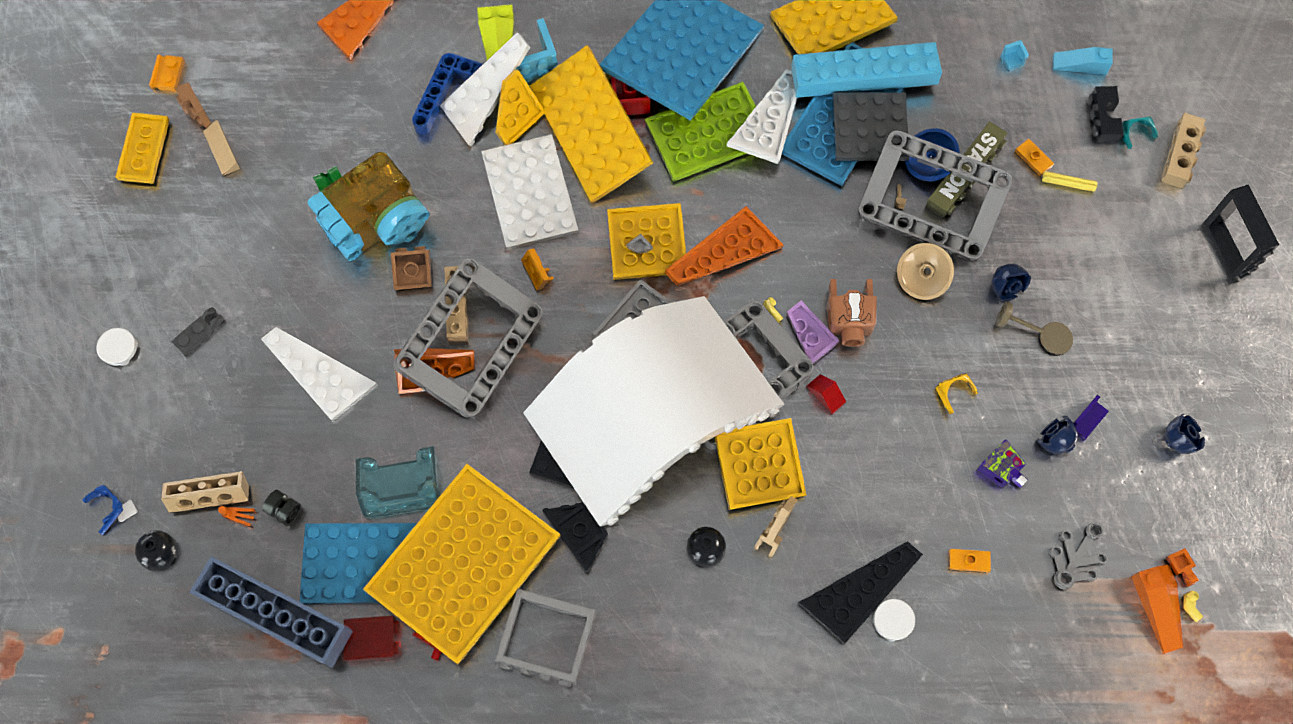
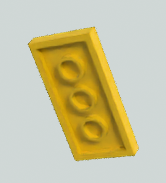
(142, 148)

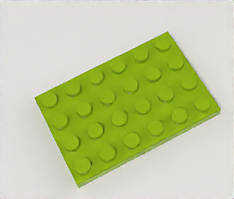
(701, 142)

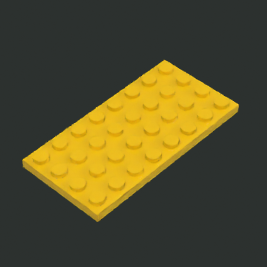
(591, 124)

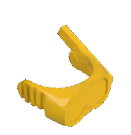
(943, 386)

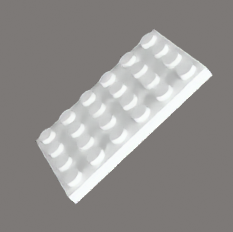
(529, 192)

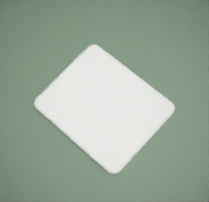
(128, 511)

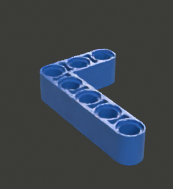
(441, 87)

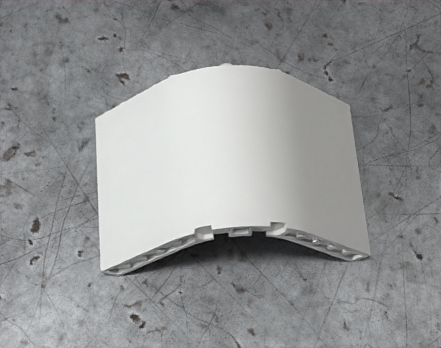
(646, 401)

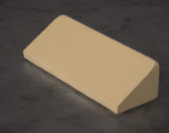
(221, 148)

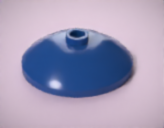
(941, 138)

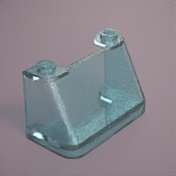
(397, 486)

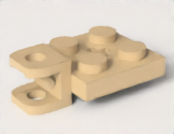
(771, 533)

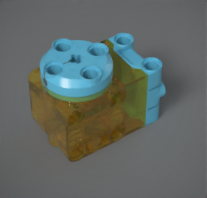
(368, 207)

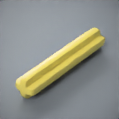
(1069, 181)

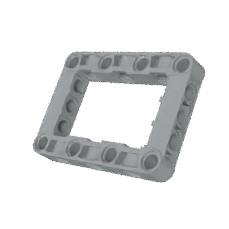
(949, 161)
(779, 341)
(417, 344)

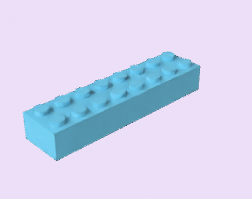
(866, 69)

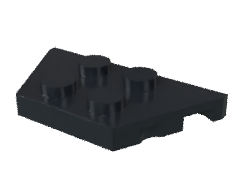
(578, 531)

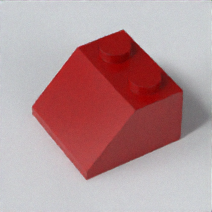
(631, 99)

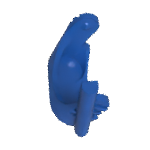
(117, 508)

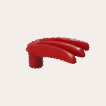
(436, 653)

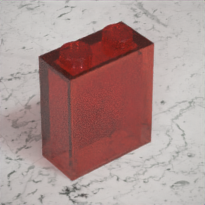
(372, 639)

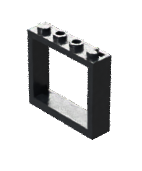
(1257, 225)

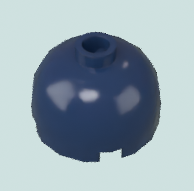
(1009, 281)
(1184, 435)
(1059, 436)

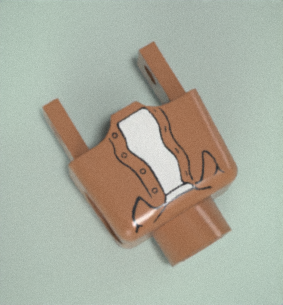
(851, 314)

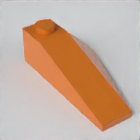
(445, 361)
(1161, 603)

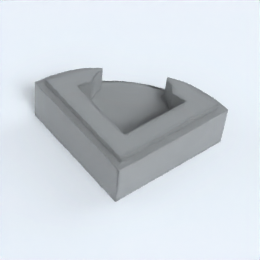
(639, 245)

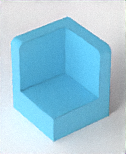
(1014, 55)

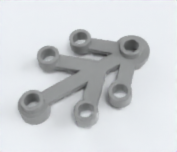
(1076, 557)

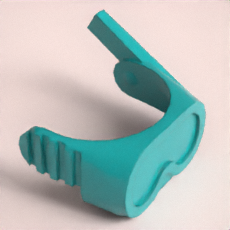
(1128, 123)

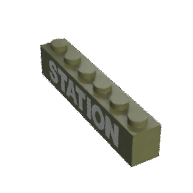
(952, 187)

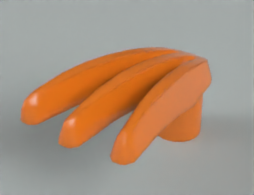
(231, 513)

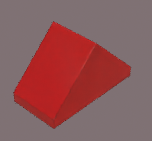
(827, 393)

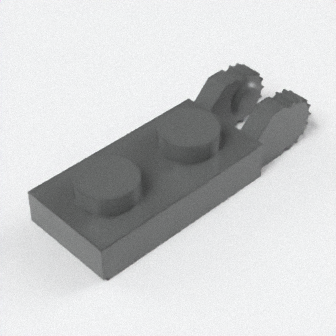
(197, 331)

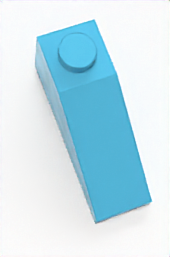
(1086, 60)

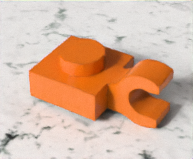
(1182, 564)

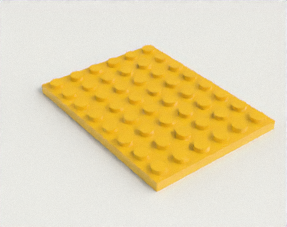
(462, 563)

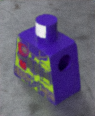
(1004, 466)

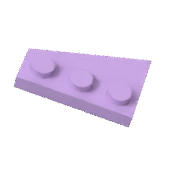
(811, 332)

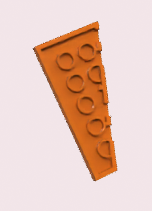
(352, 22)
(732, 243)

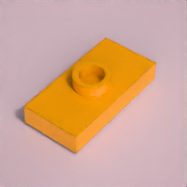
(1034, 157)
(970, 560)

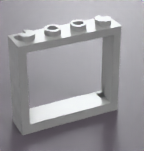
(556, 605)

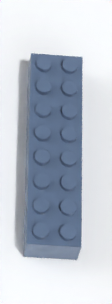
(271, 612)

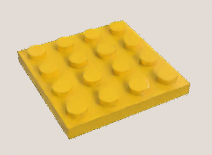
(660, 227)
(760, 464)

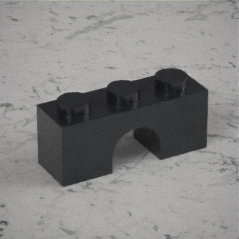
(1105, 127)

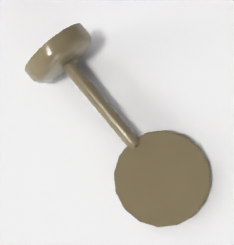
(1054, 336)

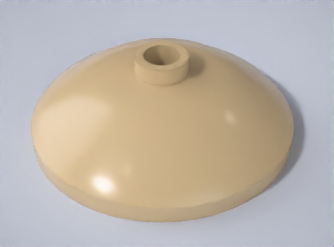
(912, 267)

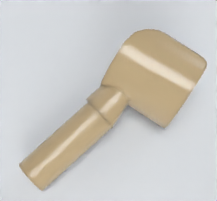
(899, 202)

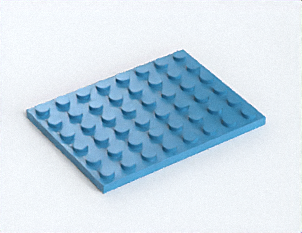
(682, 51)

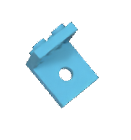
(540, 63)

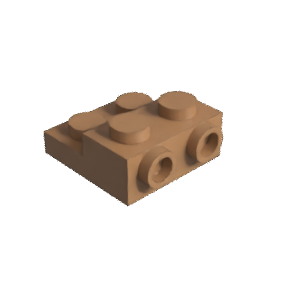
(191, 104)
(411, 268)

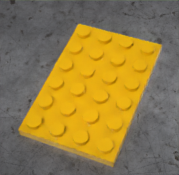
(830, 24)

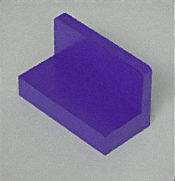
(1090, 418)

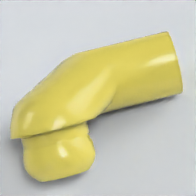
(768, 304)
(1189, 605)

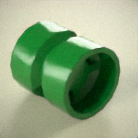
(324, 180)

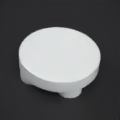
(116, 346)
(894, 619)

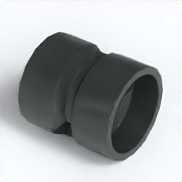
(281, 507)

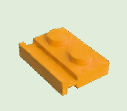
(167, 72)

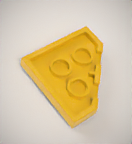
(517, 108)

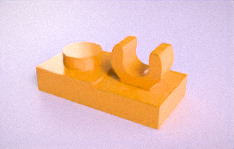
(535, 269)

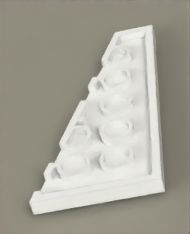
(481, 91)
(768, 124)
(322, 377)

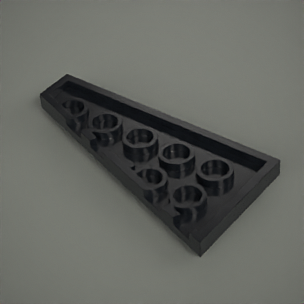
(854, 597)

